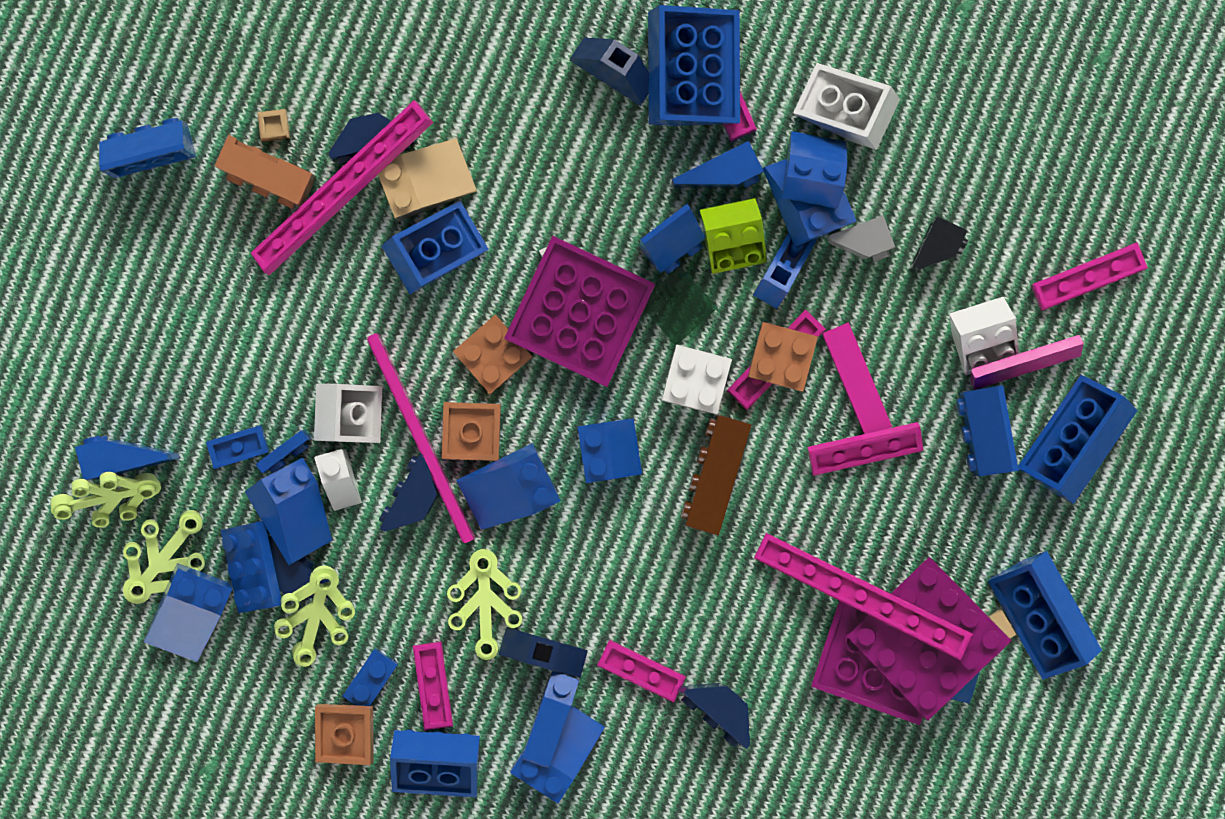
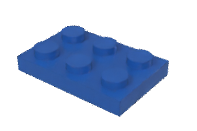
(251, 567)

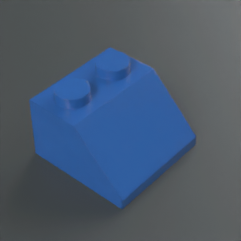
(609, 450)

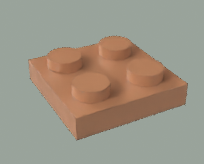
(491, 356)
(782, 356)
(471, 431)
(344, 734)

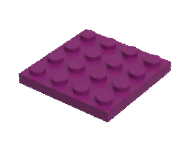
(579, 311)
(917, 669)
(852, 676)

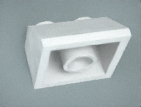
(348, 413)

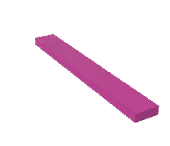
(341, 187)
(420, 437)
(864, 596)

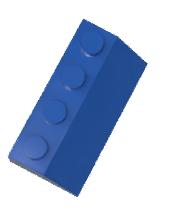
(1078, 438)
(1045, 616)

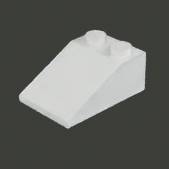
(847, 105)

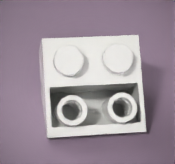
(984, 333)

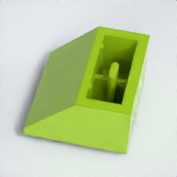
(734, 235)

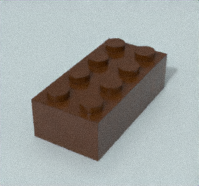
(716, 474)

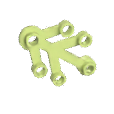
(107, 494)
(158, 561)
(484, 599)
(314, 613)

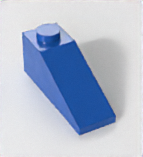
(727, 170)
(782, 271)
(550, 719)

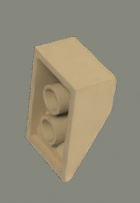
(426, 179)

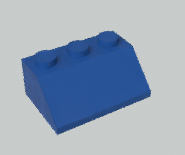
(146, 148)
(987, 431)
(435, 763)

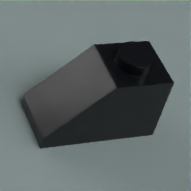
(939, 244)

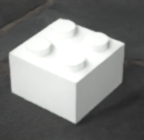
(696, 379)

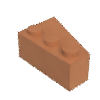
(264, 173)

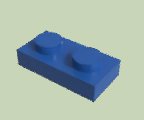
(237, 447)
(275, 460)
(370, 679)

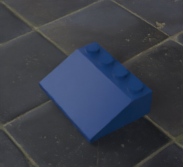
(693, 66)

